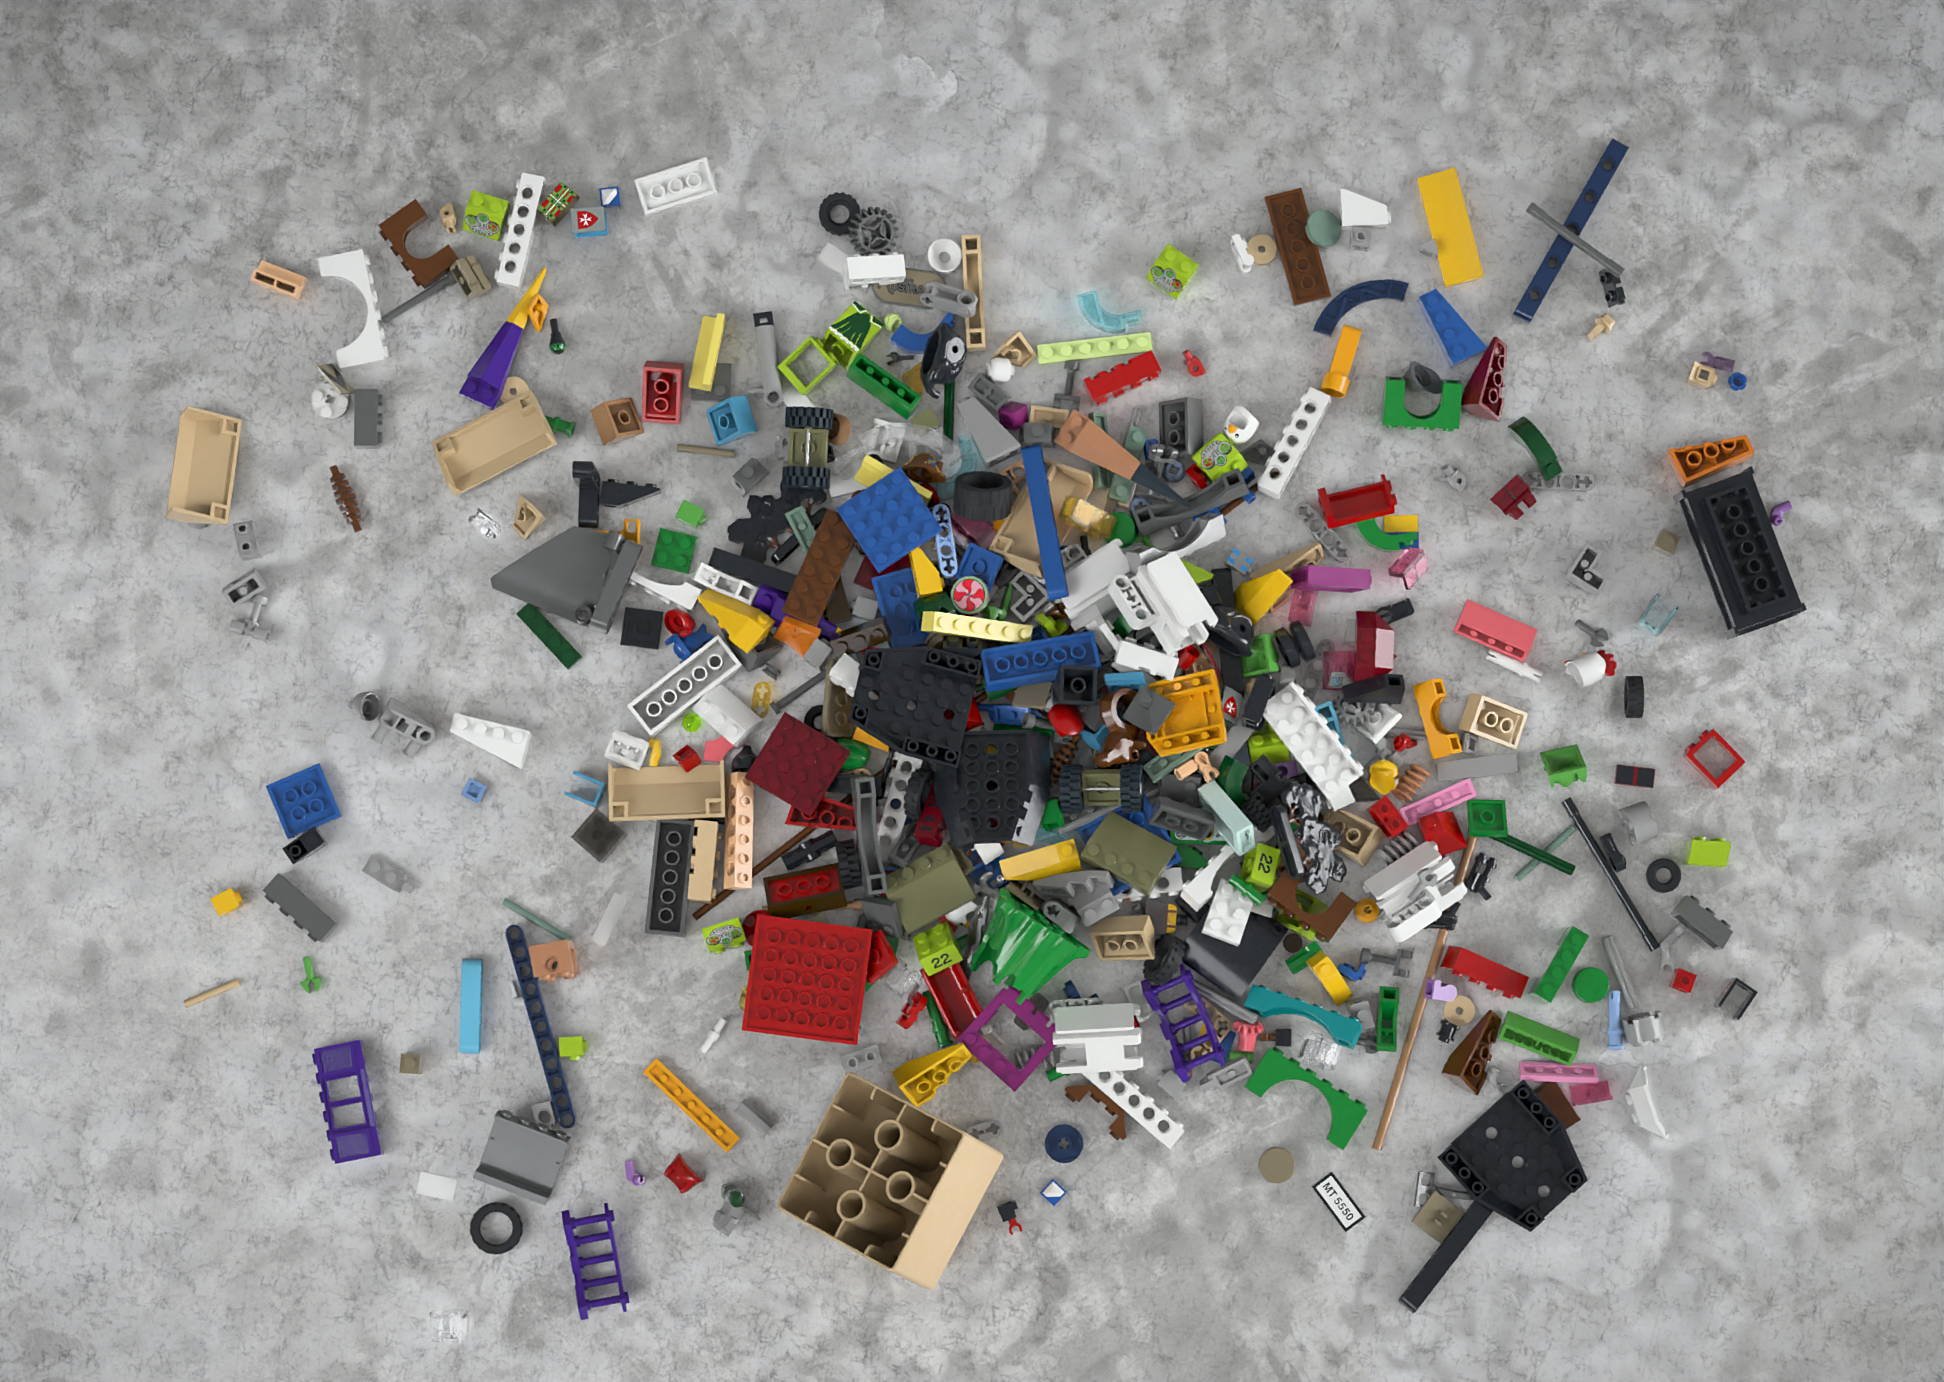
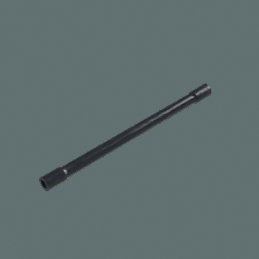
(1646, 934)

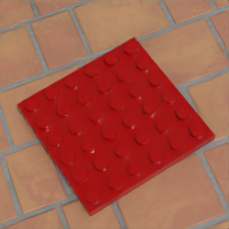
(807, 979)

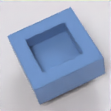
(474, 790)

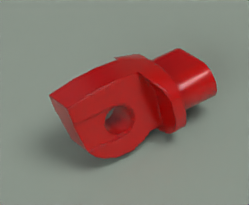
(1192, 361)

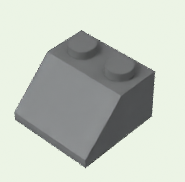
(1095, 905)

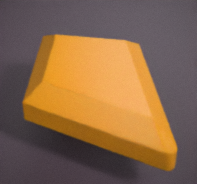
(537, 311)

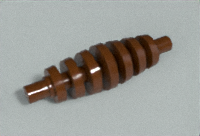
(345, 499)
(1062, 758)

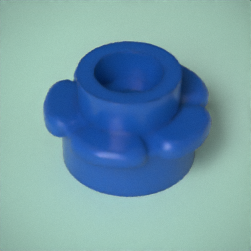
(1736, 386)

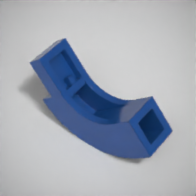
(915, 343)

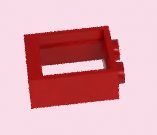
(1727, 773)
(1390, 817)

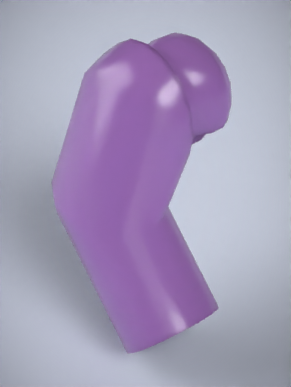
(1777, 512)
(632, 1175)

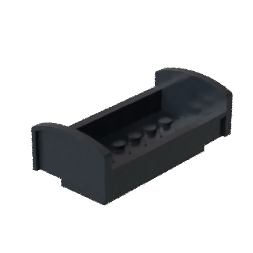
(1740, 554)

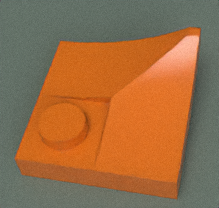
(796, 634)

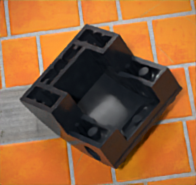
(1232, 966)

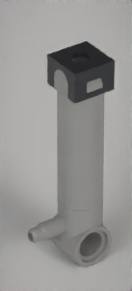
(768, 359)

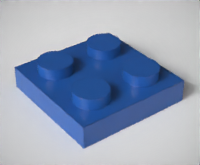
(981, 564)

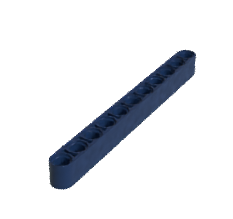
(548, 1034)

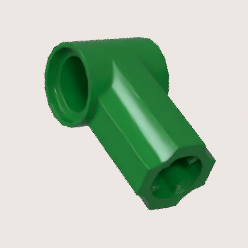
(1298, 961)

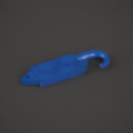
(1007, 713)

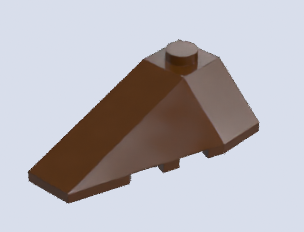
(1468, 1061)

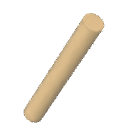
(212, 992)

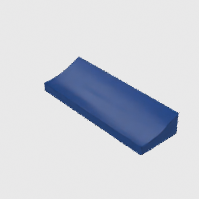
(1037, 660)

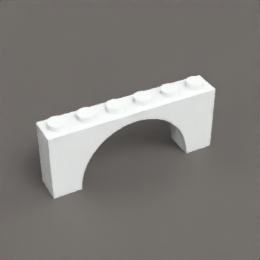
(368, 347)

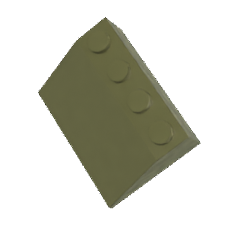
(1128, 853)
(928, 888)

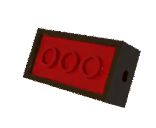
(805, 891)

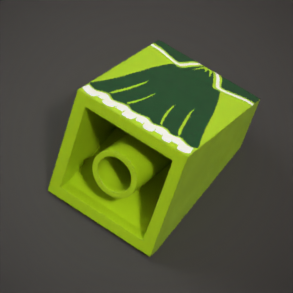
(852, 334)

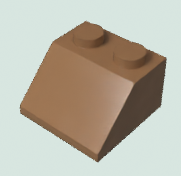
(617, 421)

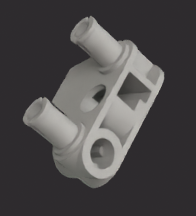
(398, 717)

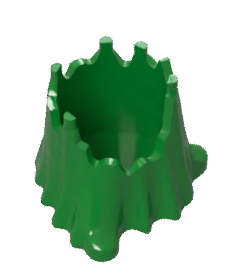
(1025, 946)

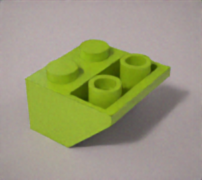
(1267, 743)
(1707, 853)

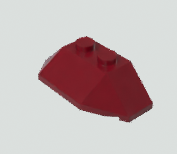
(1372, 646)

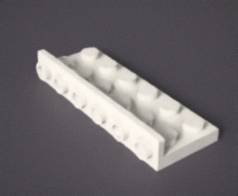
(1311, 740)

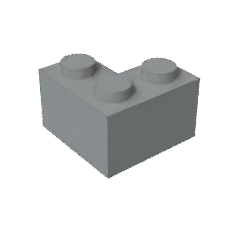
(1582, 572)
(1032, 598)

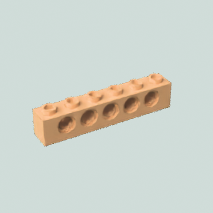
(738, 832)

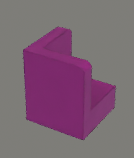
(1013, 415)

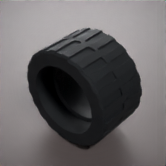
(982, 496)

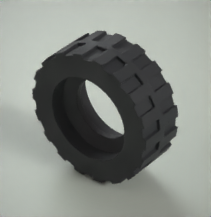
(832, 201)
(1634, 697)

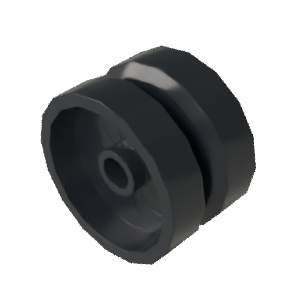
(1293, 645)

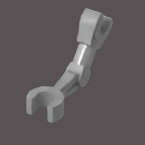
(1664, 947)

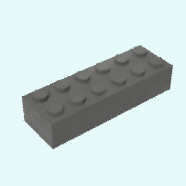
(670, 878)

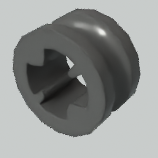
(771, 671)

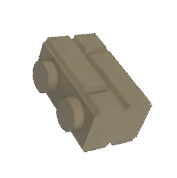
(470, 277)

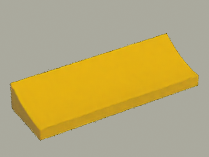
(1450, 227)

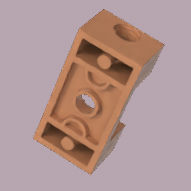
(545, 955)

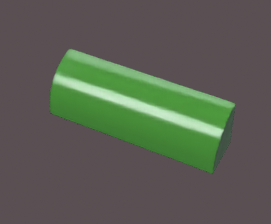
(1539, 1038)

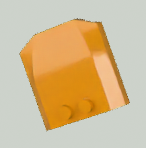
(1196, 718)

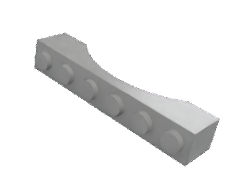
(1204, 531)

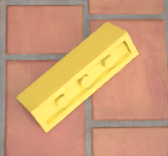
(707, 352)
(873, 471)

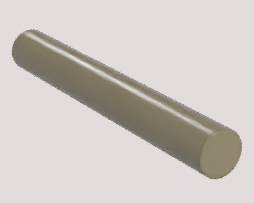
(705, 450)

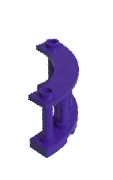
(1170, 1029)
(578, 1263)

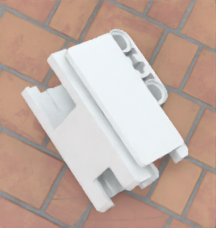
(1089, 581)
(1165, 601)
(1399, 879)
(1095, 1035)

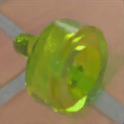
(691, 722)

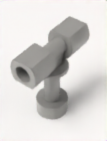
(250, 626)
(1383, 752)

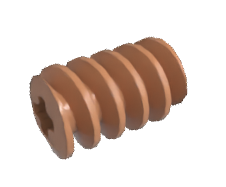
(1410, 782)

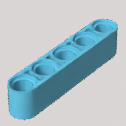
(471, 1006)

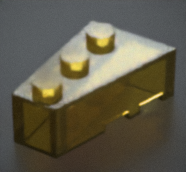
(1086, 518)

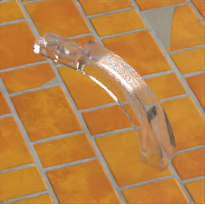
(900, 432)

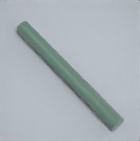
(1549, 849)
(536, 920)

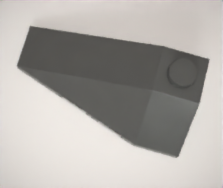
(759, 654)

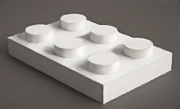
(1227, 914)

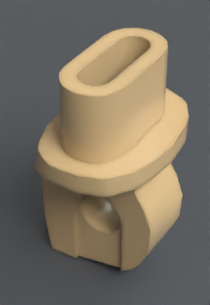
(448, 221)
(1603, 324)

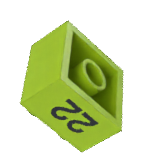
(1260, 866)
(937, 948)

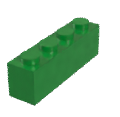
(883, 386)

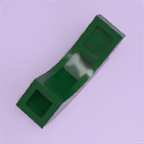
(1537, 446)
(1230, 779)

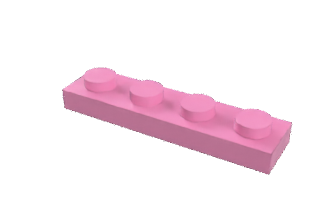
(1439, 801)
(1558, 1072)

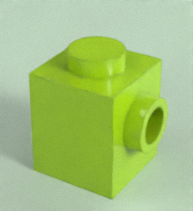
(572, 1047)

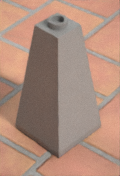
(989, 436)

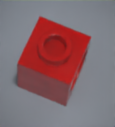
(1682, 980)

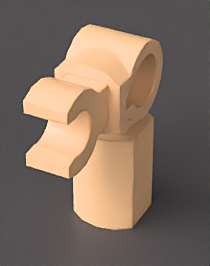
(1199, 761)

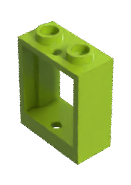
(792, 376)

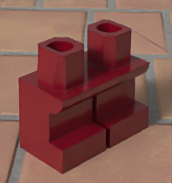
(1512, 494)

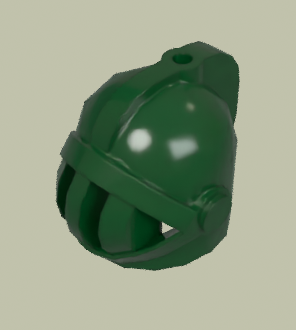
(938, 603)

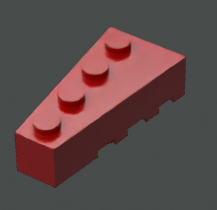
(1121, 378)
(828, 815)

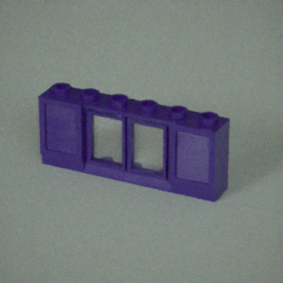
(347, 1102)

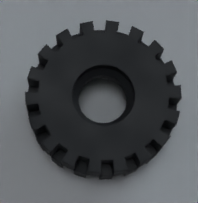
(848, 864)

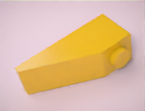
(925, 574)
(1329, 978)

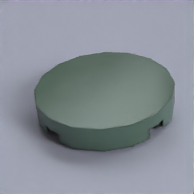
(1323, 228)

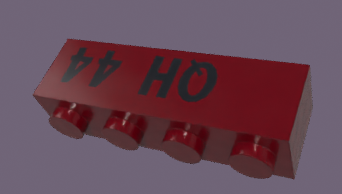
(931, 825)

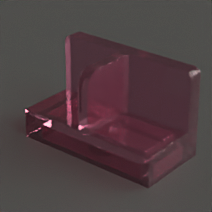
(1409, 566)
(1303, 606)
(1590, 1093)

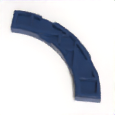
(1355, 296)

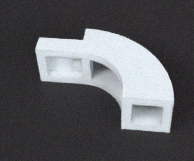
(724, 583)

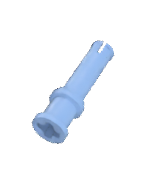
(1615, 1030)

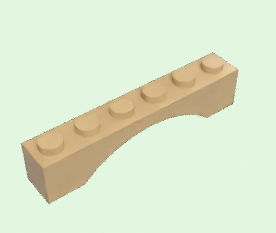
(973, 282)

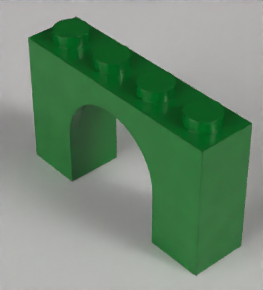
(1444, 416)
(1569, 948)

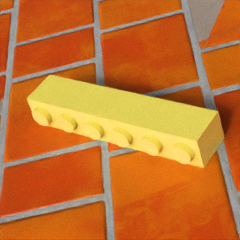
(976, 627)

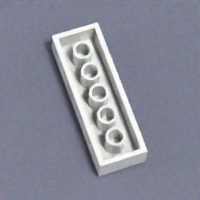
(684, 686)

